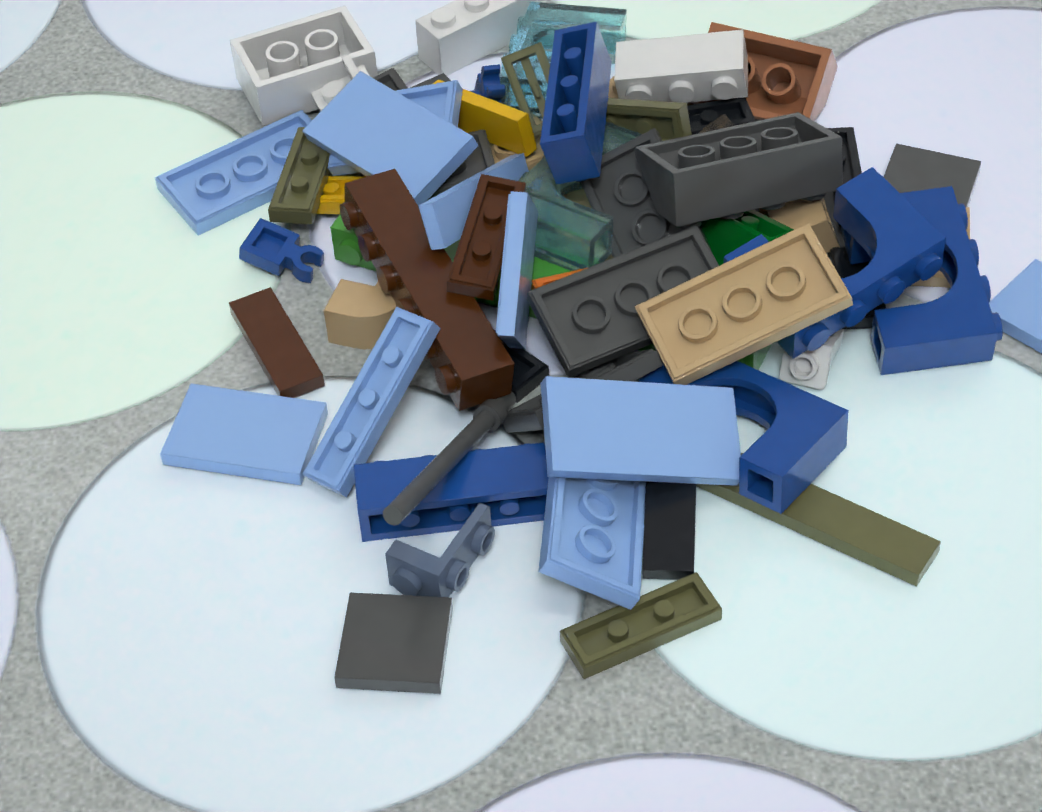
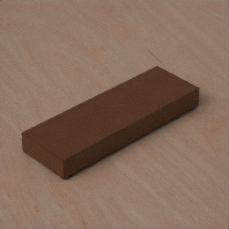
(480, 249)
(276, 344)

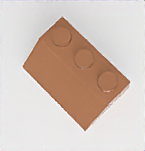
(784, 75)

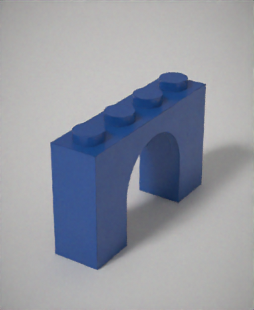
(897, 240)
(948, 329)
(799, 439)

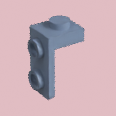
(424, 574)

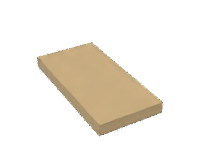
(743, 305)

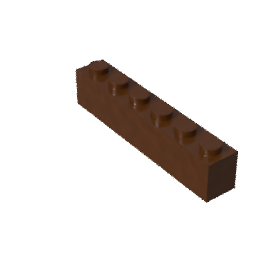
(391, 234)

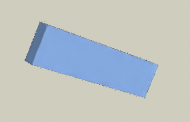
(447, 212)
(371, 400)

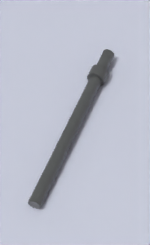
(486, 419)

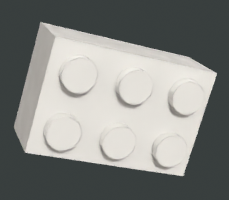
(293, 59)

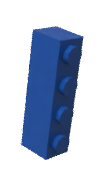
(576, 104)
(504, 478)

